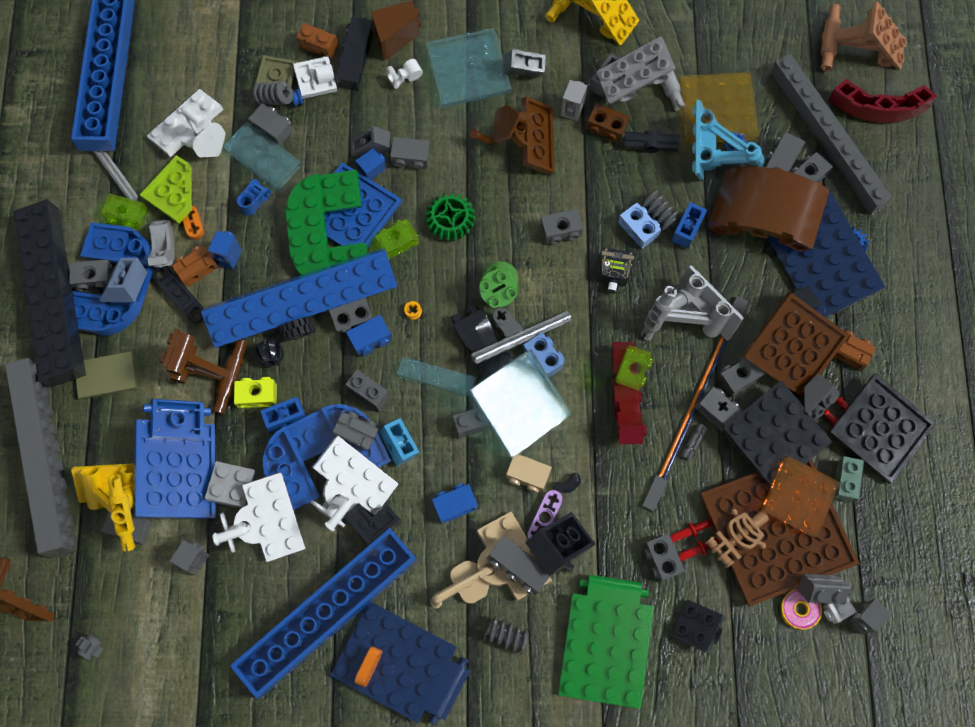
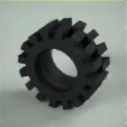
(296, 329)

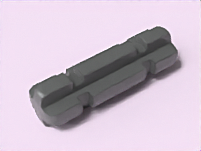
(694, 441)

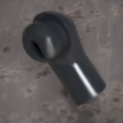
(570, 485)

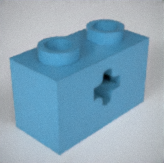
(398, 442)

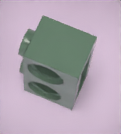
(849, 475)

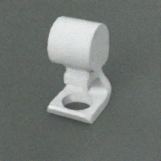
(410, 70)

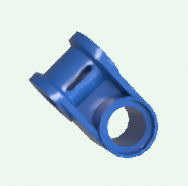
(253, 194)

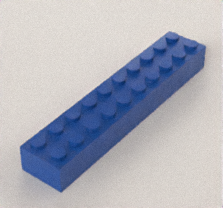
(102, 75)
(299, 297)
(323, 614)

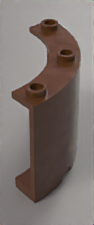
(769, 205)

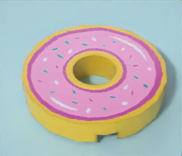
(795, 620)

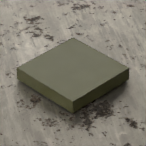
(276, 69)

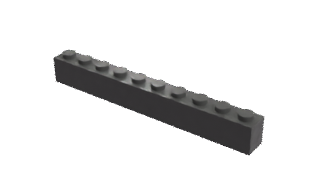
(831, 134)

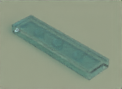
(436, 376)

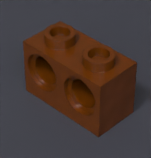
(610, 118)

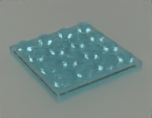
(468, 67)
(520, 403)

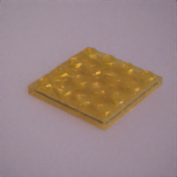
(727, 96)

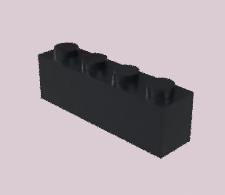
(354, 53)

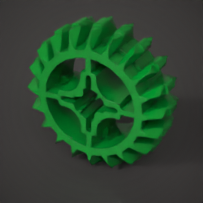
(435, 221)

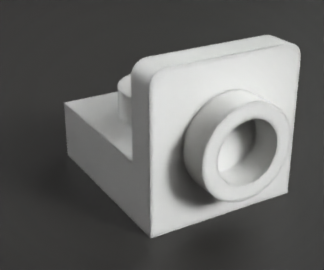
(838, 612)

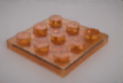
(800, 496)

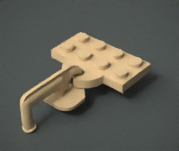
(473, 579)

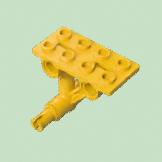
(616, 16)
(109, 488)

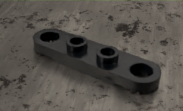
(178, 293)

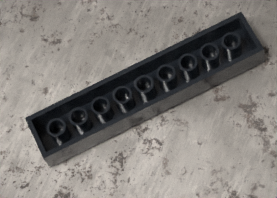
(49, 294)

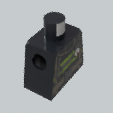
(615, 267)

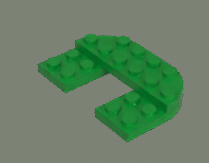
(307, 224)

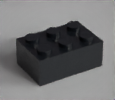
(560, 543)

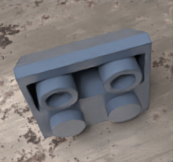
(124, 281)

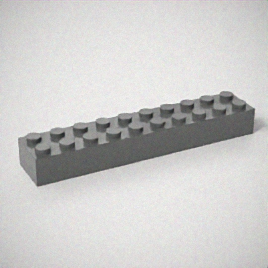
(41, 460)

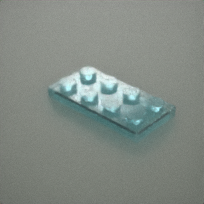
(262, 155)

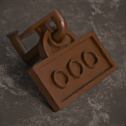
(529, 130)
(21, 606)

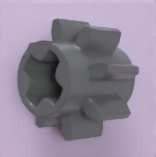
(89, 646)

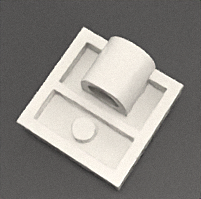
(315, 77)

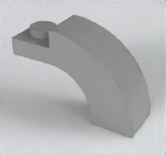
(162, 243)

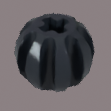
(269, 353)

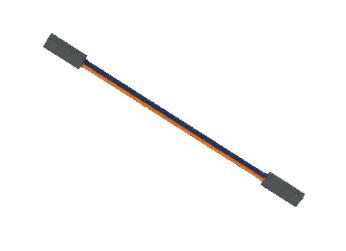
(659, 483)

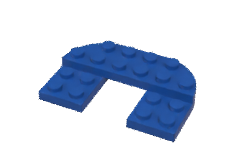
(111, 244)
(306, 439)

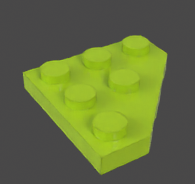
(172, 190)

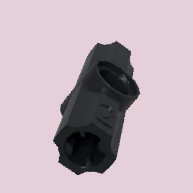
(651, 141)

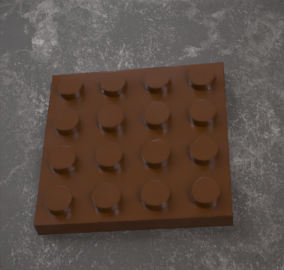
(795, 344)

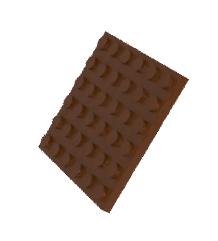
(787, 550)

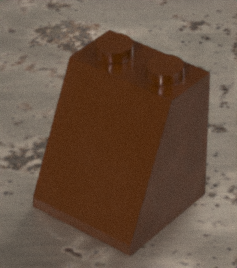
(395, 27)

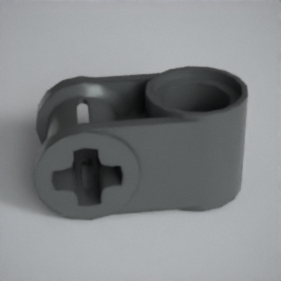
(508, 326)

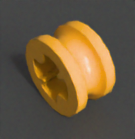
(413, 304)

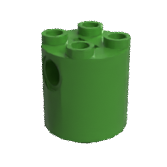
(499, 284)

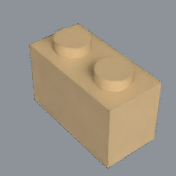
(528, 473)

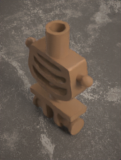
(750, 526)

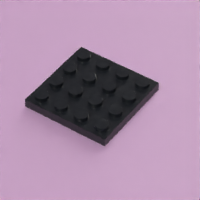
(882, 428)
(775, 429)

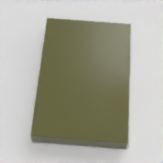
(107, 376)

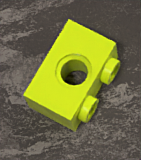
(266, 398)

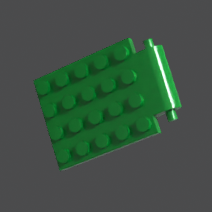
(607, 642)

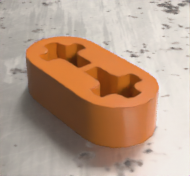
(197, 222)
(368, 666)

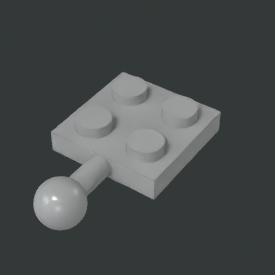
(227, 483)

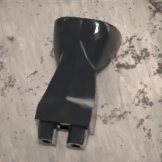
(475, 334)

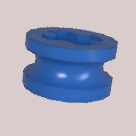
(297, 98)

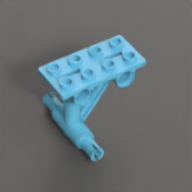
(706, 144)

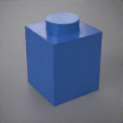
(371, 164)

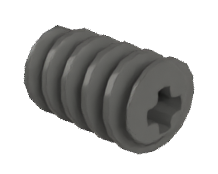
(272, 93)
(660, 211)
(507, 634)

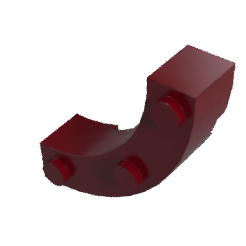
(881, 108)
(626, 401)

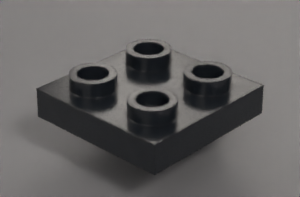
(698, 627)

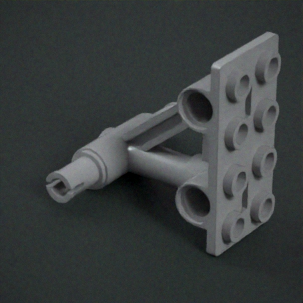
(641, 67)
(693, 292)

